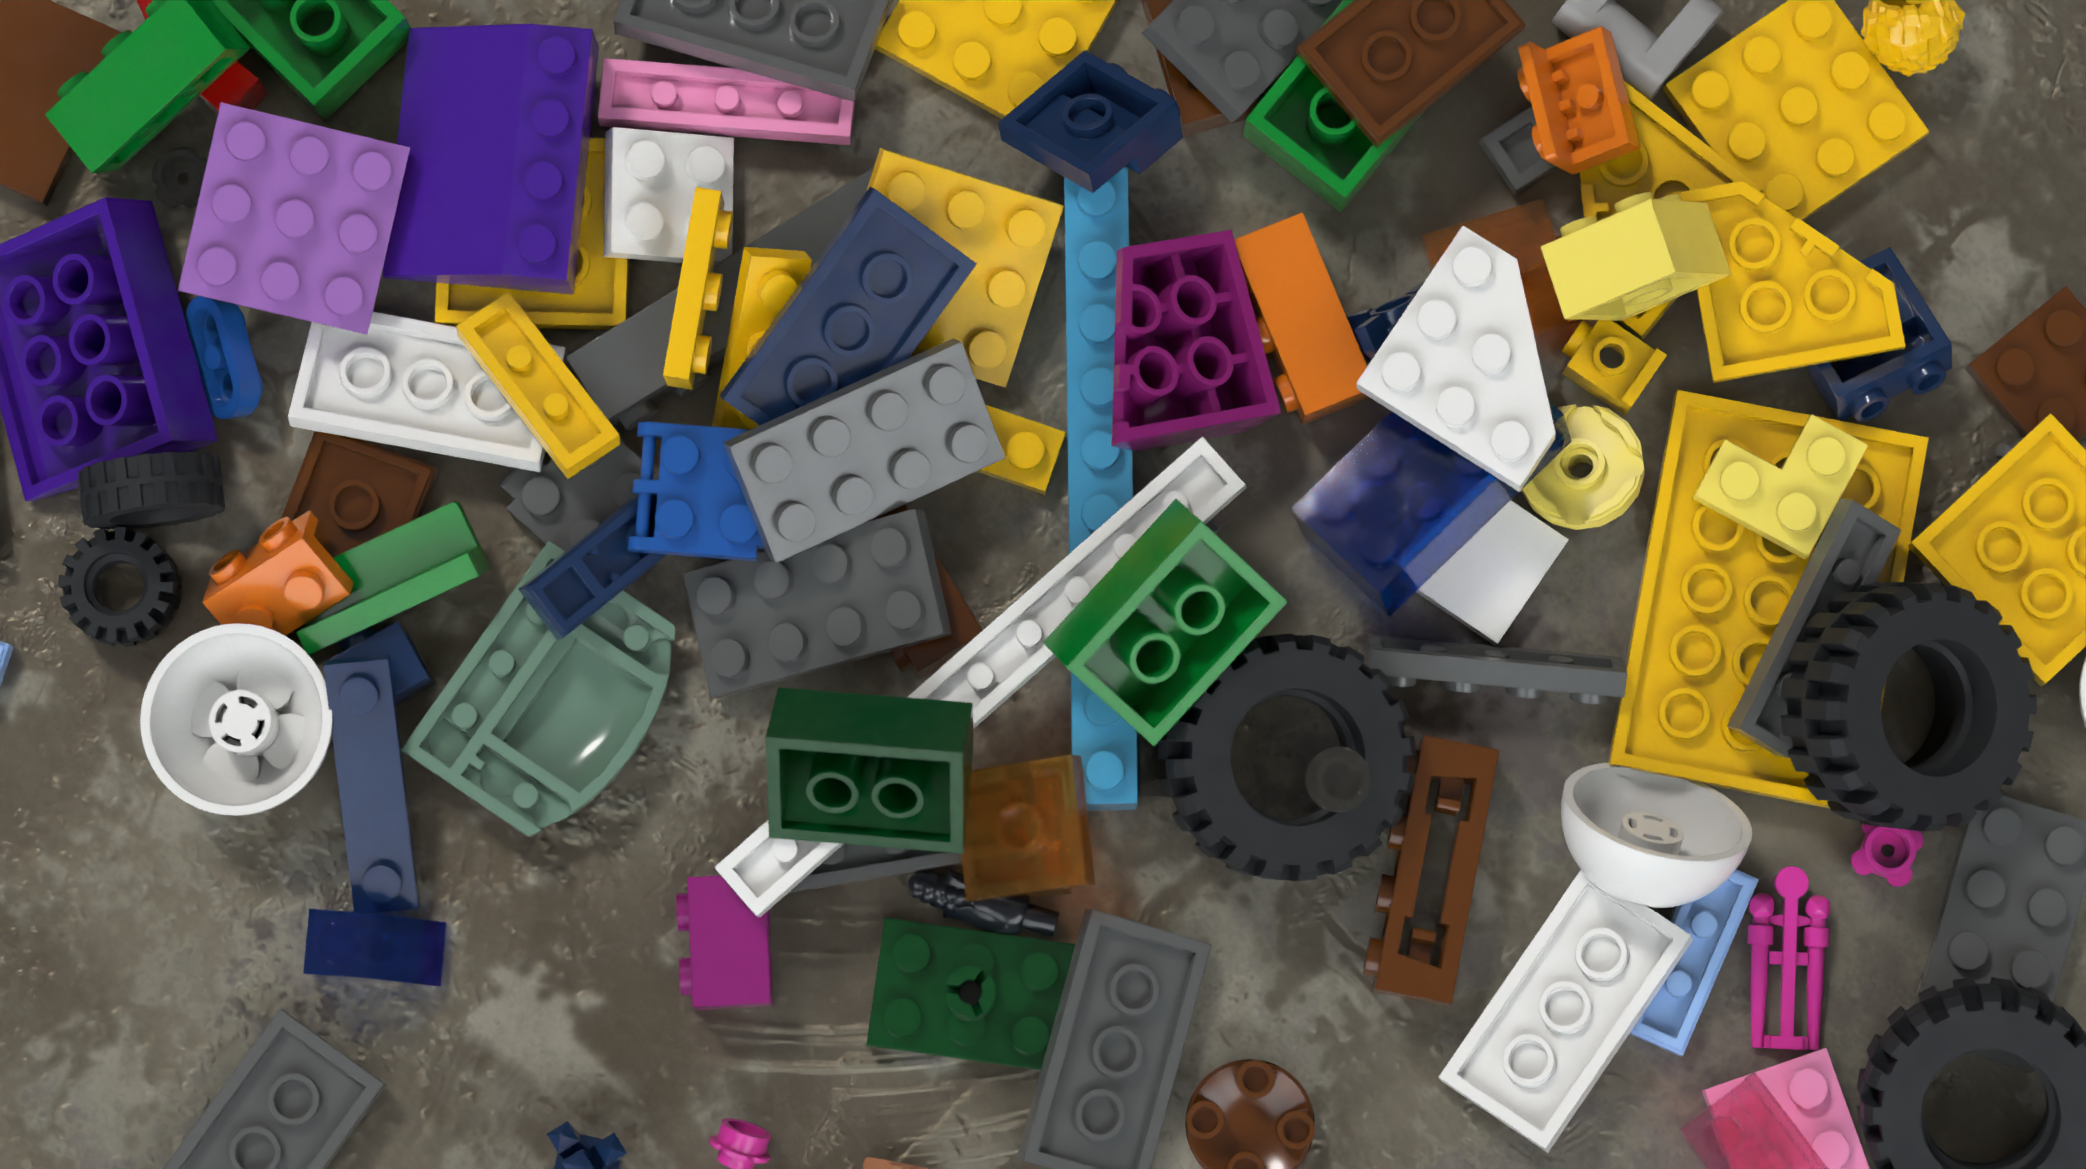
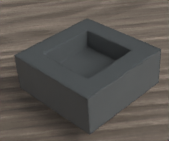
(1514, 152)

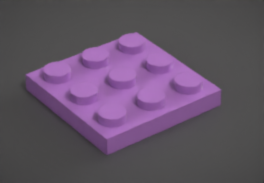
(293, 218)

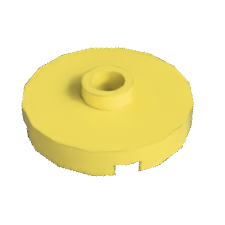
(1610, 488)

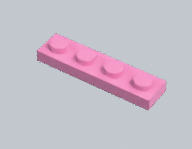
(718, 103)

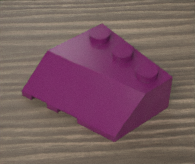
(1186, 345)

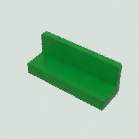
(400, 573)

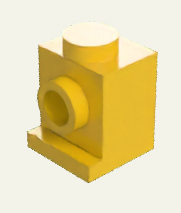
(1612, 386)

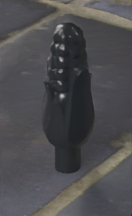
(996, 915)

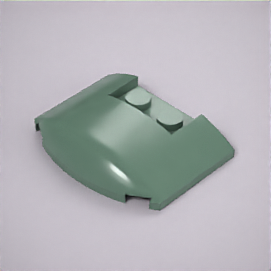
(544, 720)

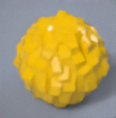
(1912, 33)

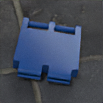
(696, 493)

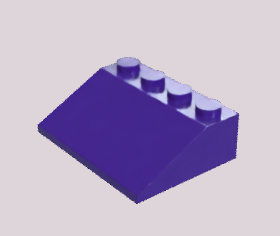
(494, 156)
(94, 347)

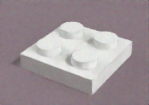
(653, 190)

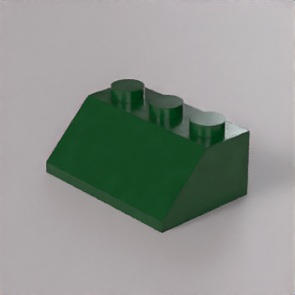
(869, 769)

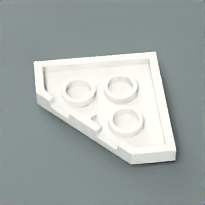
(1469, 363)

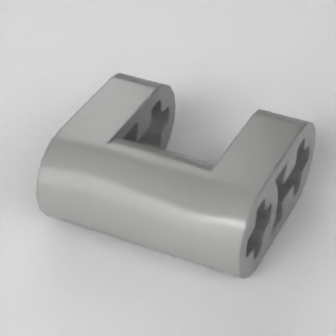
(1642, 55)

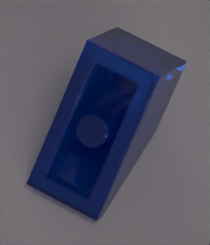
(374, 948)

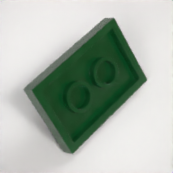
(966, 993)

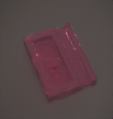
(1749, 1132)

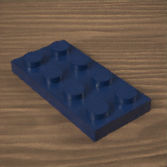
(852, 312)

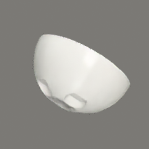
(222, 688)
(1651, 834)

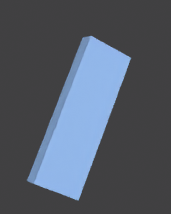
(1679, 1002)

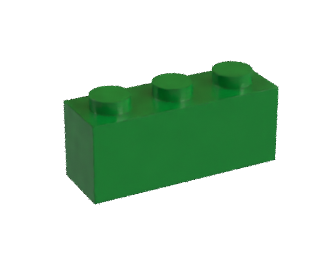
(145, 81)

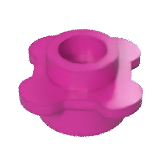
(1893, 868)

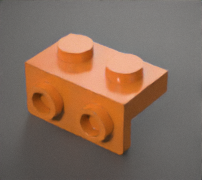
(1578, 101)
(278, 580)

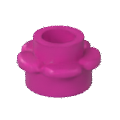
(741, 1144)

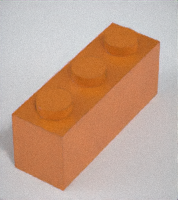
(1301, 320)

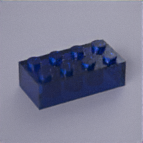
(1403, 507)

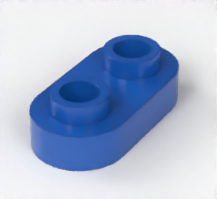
(224, 357)

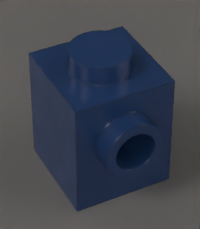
(408, 667)

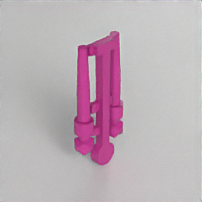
(1791, 885)

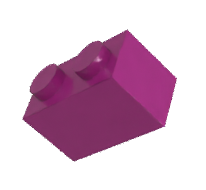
(727, 948)

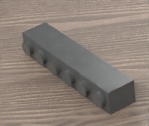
(627, 362)

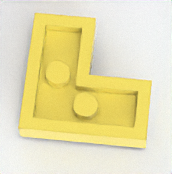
(1788, 502)

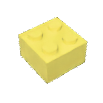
(1634, 257)

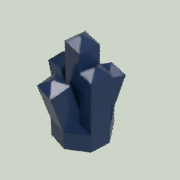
(585, 1151)

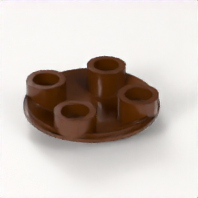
(1250, 1118)

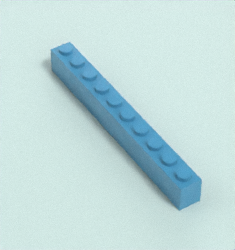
(1097, 472)

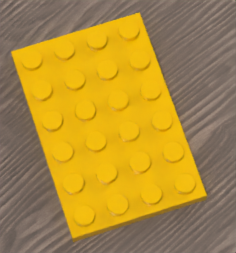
(1720, 589)

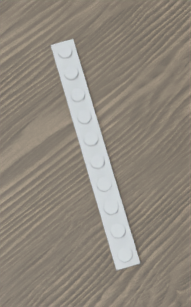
(1006, 650)

